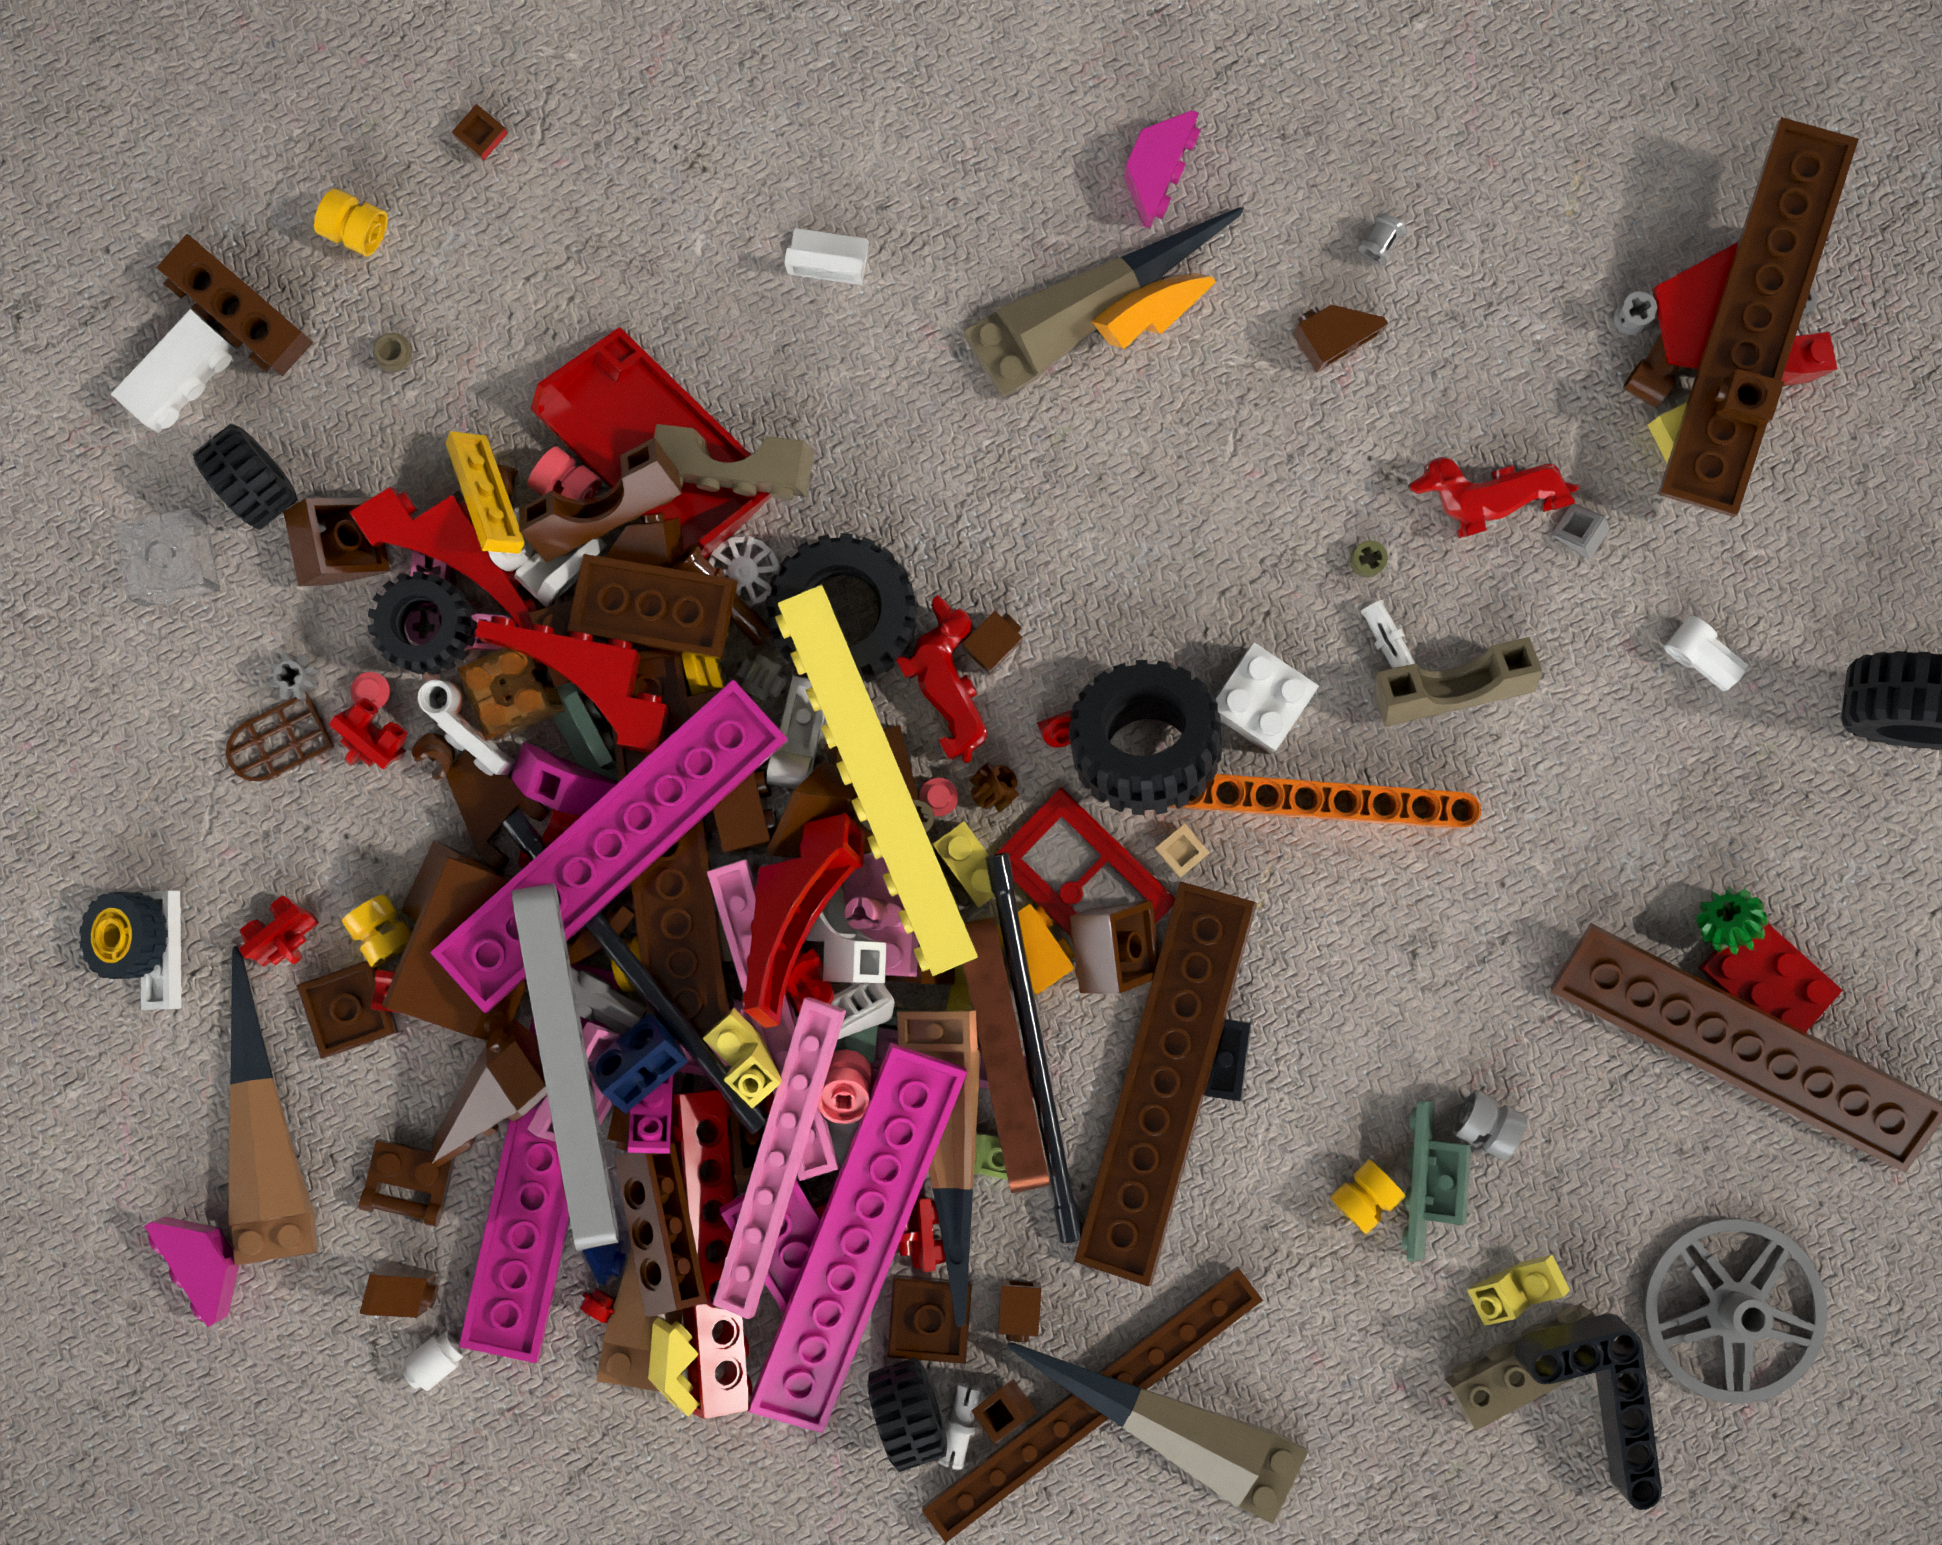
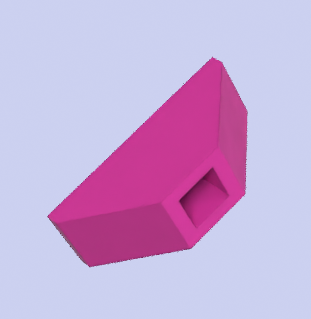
(1158, 162)
(558, 781)
(652, 1121)
(199, 1263)

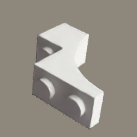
(847, 951)

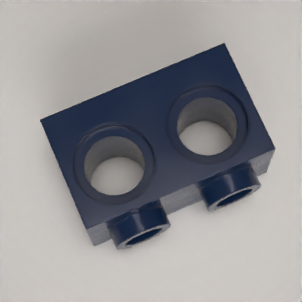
(637, 1063)

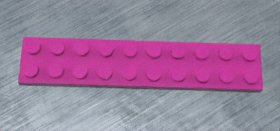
(617, 838)
(857, 1238)
(521, 1240)

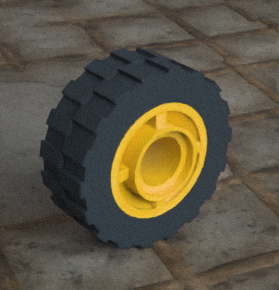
(123, 935)

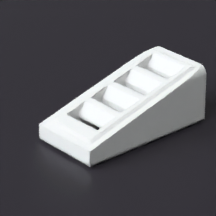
(874, 1001)

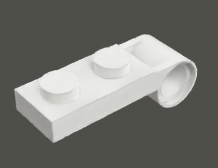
(802, 727)
(460, 731)

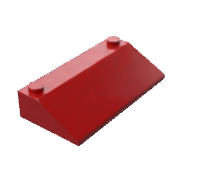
(611, 404)

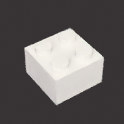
(1263, 698)

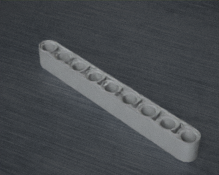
(565, 1066)

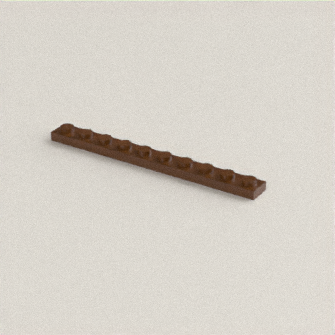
(1074, 1418)

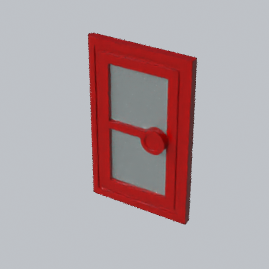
(1076, 865)

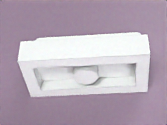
(827, 256)
(555, 577)

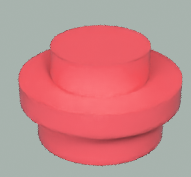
(371, 686)
(940, 796)

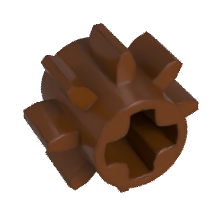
(994, 787)

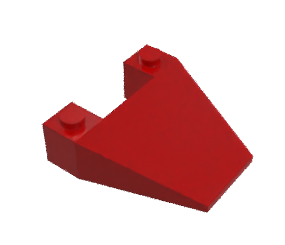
(1688, 309)

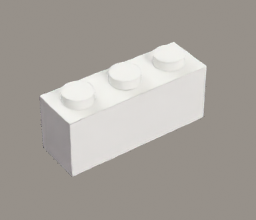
(174, 372)

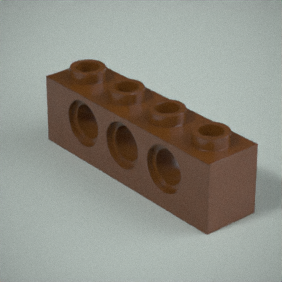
(190, 264)
(660, 1231)

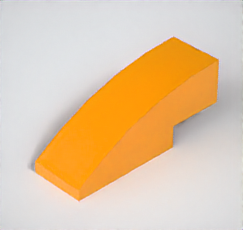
(1151, 308)

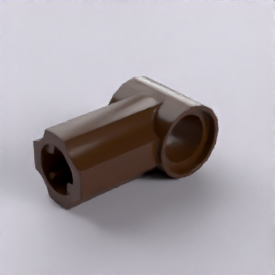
(1652, 376)

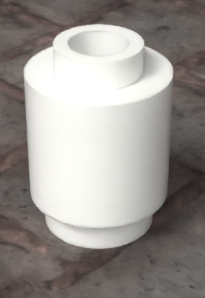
(432, 1361)

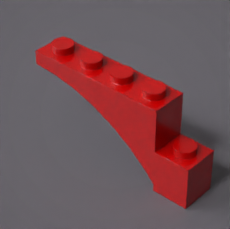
(446, 535)
(600, 670)
(788, 904)

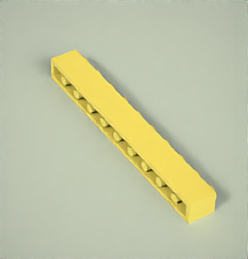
(877, 781)

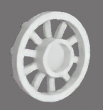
(745, 569)

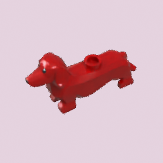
(1492, 499)
(942, 683)

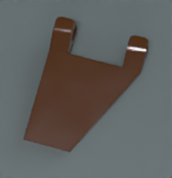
(486, 804)

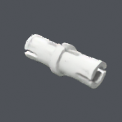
(1387, 635)
(960, 1425)

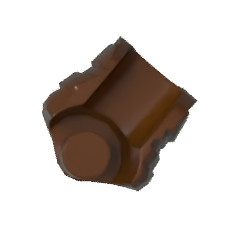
(435, 748)

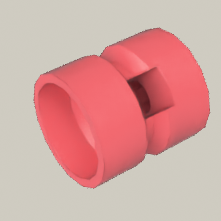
(558, 473)
(846, 1087)

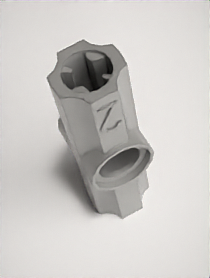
(602, 1003)

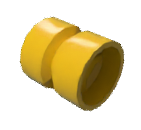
(343, 219)
(367, 921)
(1367, 1196)

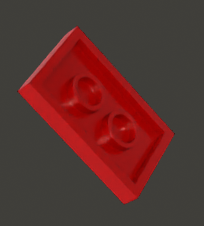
(1774, 979)

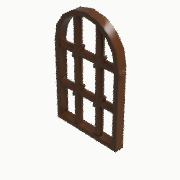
(293, 743)

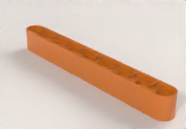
(1323, 805)

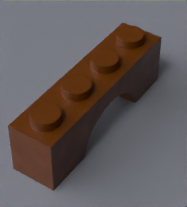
(561, 524)

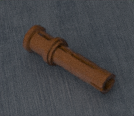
(741, 614)

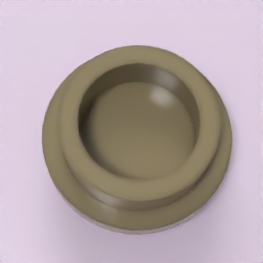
(392, 352)

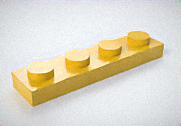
(484, 493)

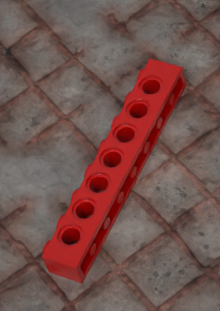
(734, 1388)

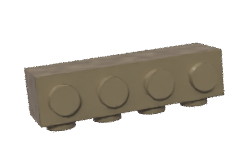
(1499, 1381)

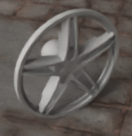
(1735, 1310)

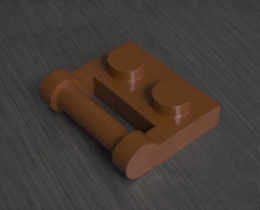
(410, 1169)

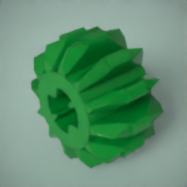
(1746, 924)

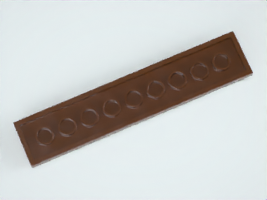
(1759, 310)
(674, 894)
(1748, 1048)
(1165, 1083)

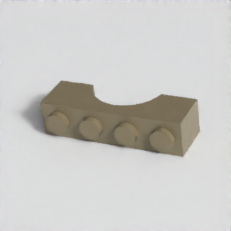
(776, 467)
(1497, 674)

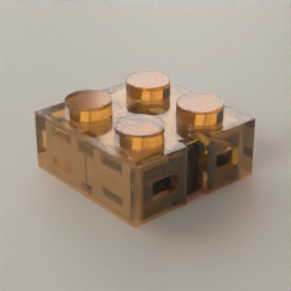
(509, 693)

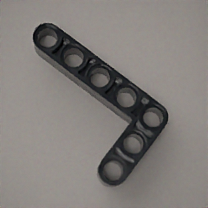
(1621, 1393)

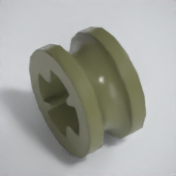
(1372, 548)

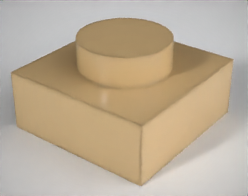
(1181, 850)

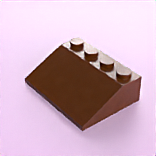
(421, 983)

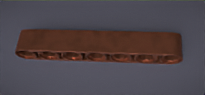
(1004, 1060)

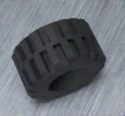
(245, 476)
(400, 601)
(907, 1414)

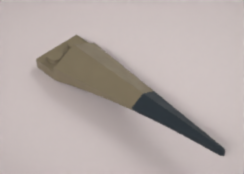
(1043, 327)
(1226, 1454)

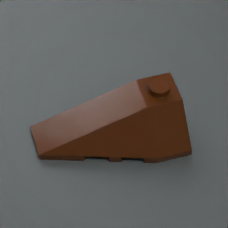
(500, 1085)

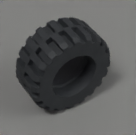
(868, 563)
(1141, 694)
(1895, 699)

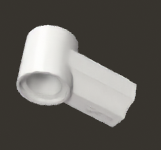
(1697, 647)

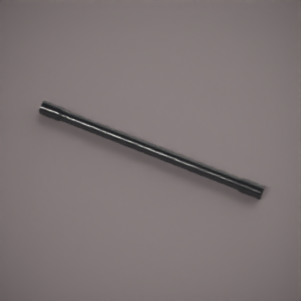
(1003, 889)
(753, 1119)

